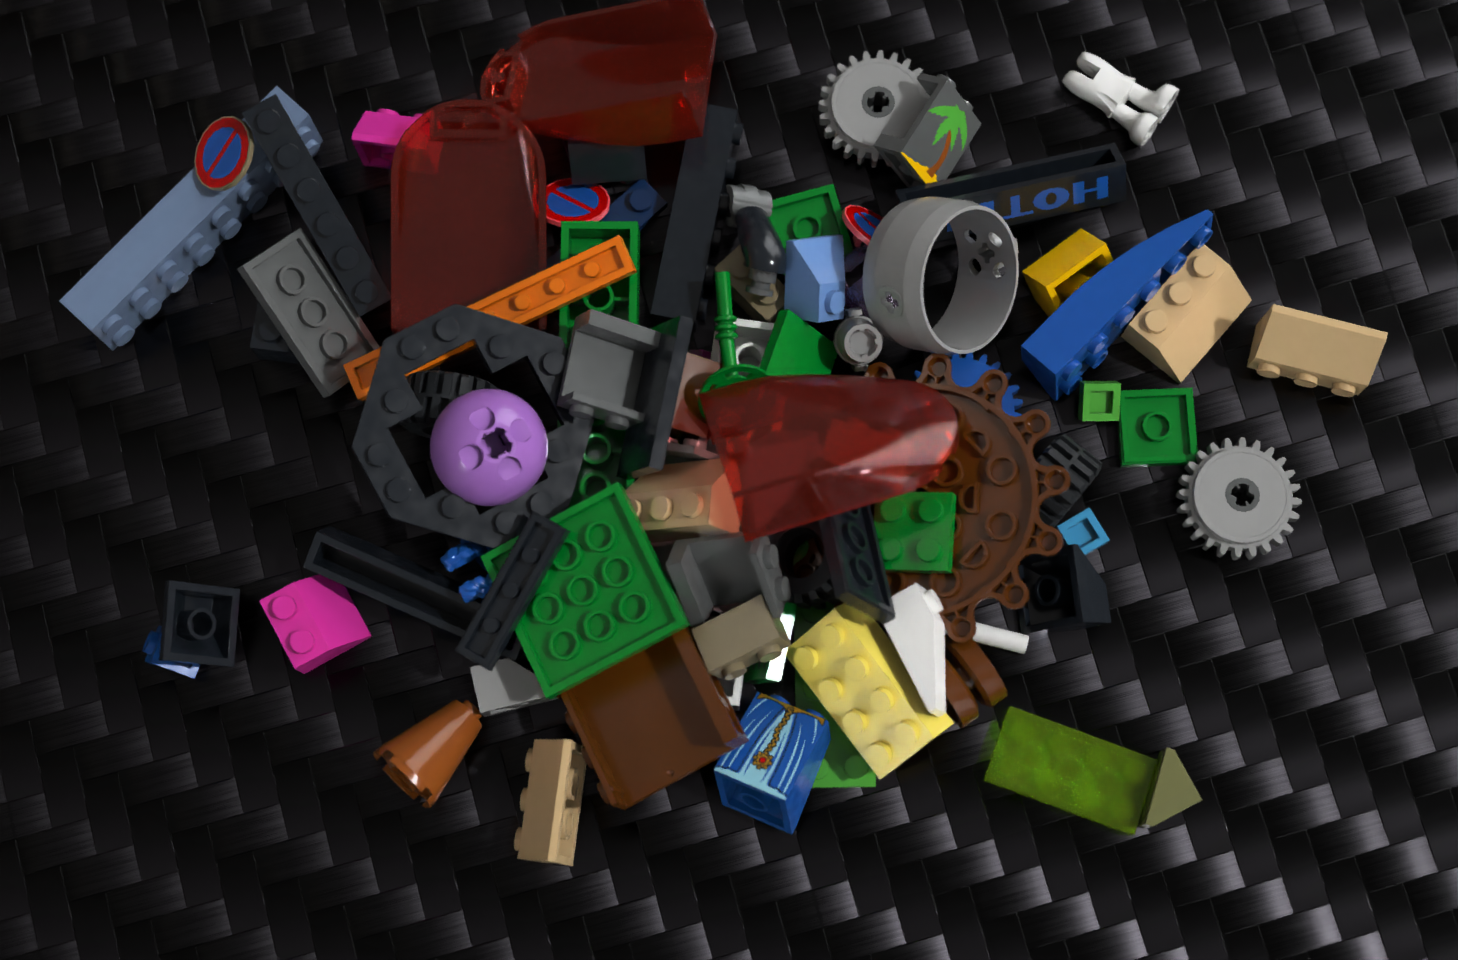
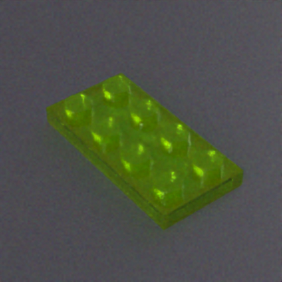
(1071, 770)

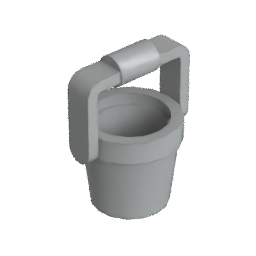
(857, 339)

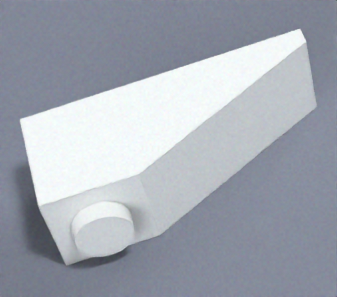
(920, 641)

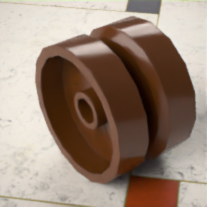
(968, 678)

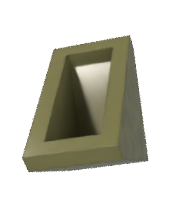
(1169, 791)

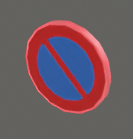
(575, 202)
(861, 223)

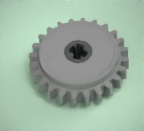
(851, 100)
(1263, 490)

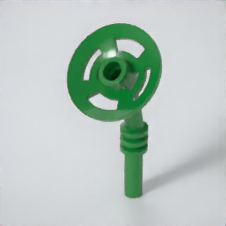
(729, 372)

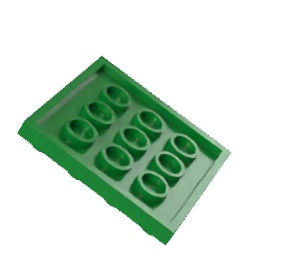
(598, 597)

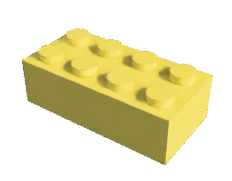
(865, 688)

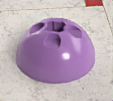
(465, 459)

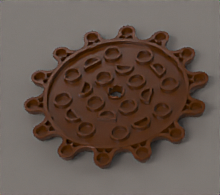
(996, 499)

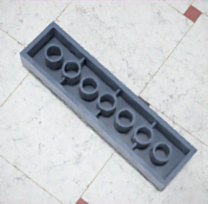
(175, 241)

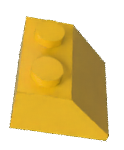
(1066, 269)

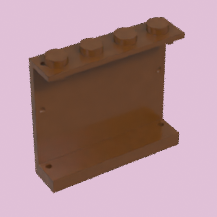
(652, 720)

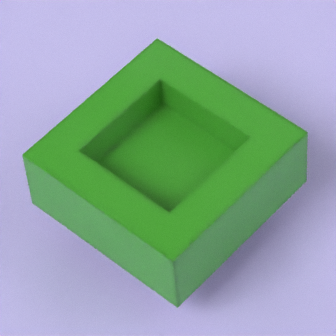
(1099, 400)

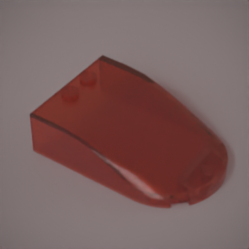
(610, 74)
(464, 209)
(825, 444)

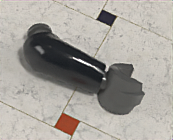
(757, 236)

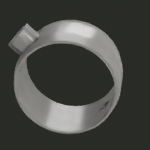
(897, 267)

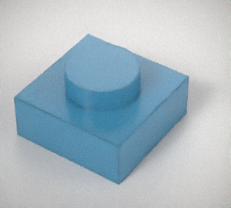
(1084, 531)

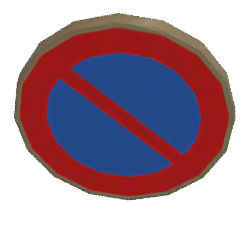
(224, 153)

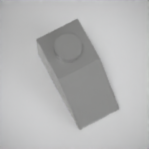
(506, 687)

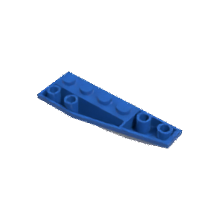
(1105, 305)

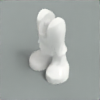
(1112, 89)

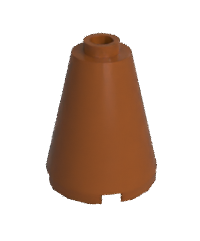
(431, 750)

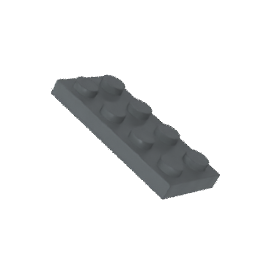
(308, 309)

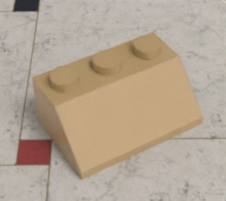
(1188, 314)
(1315, 350)
(685, 501)
(551, 802)

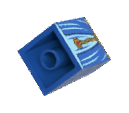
(777, 766)

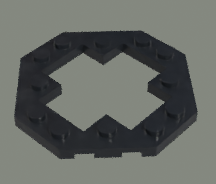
(393, 401)

